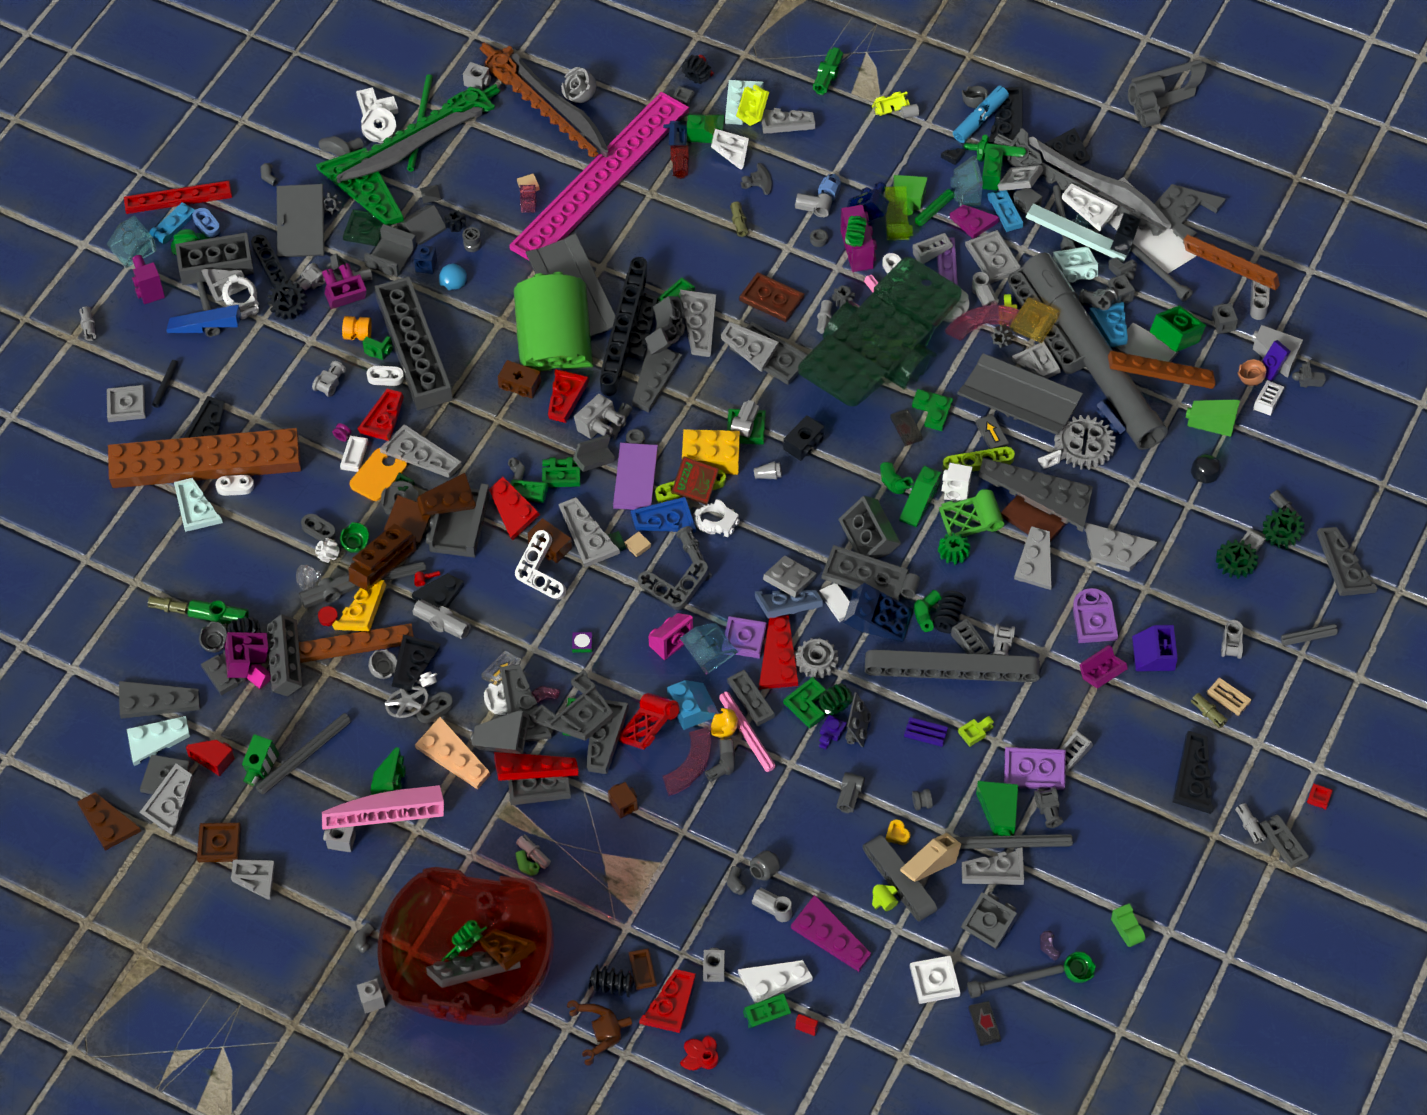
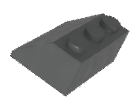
(869, 529)

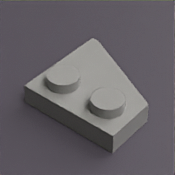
(1037, 361)

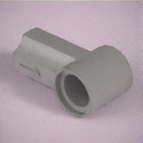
(819, 205)
(984, 290)
(745, 419)
(772, 903)

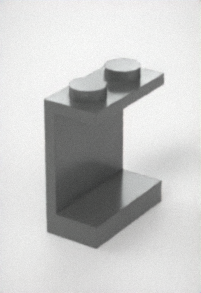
(392, 251)

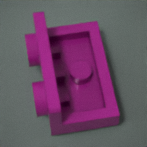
(1102, 667)

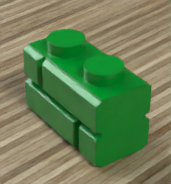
(992, 169)

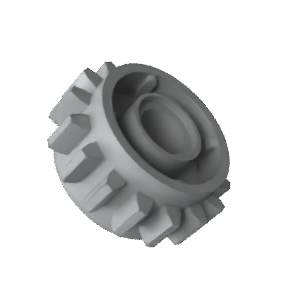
(816, 667)

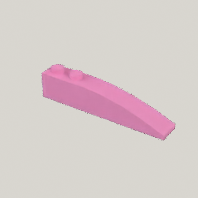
(386, 807)

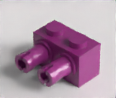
(147, 281)
(343, 291)

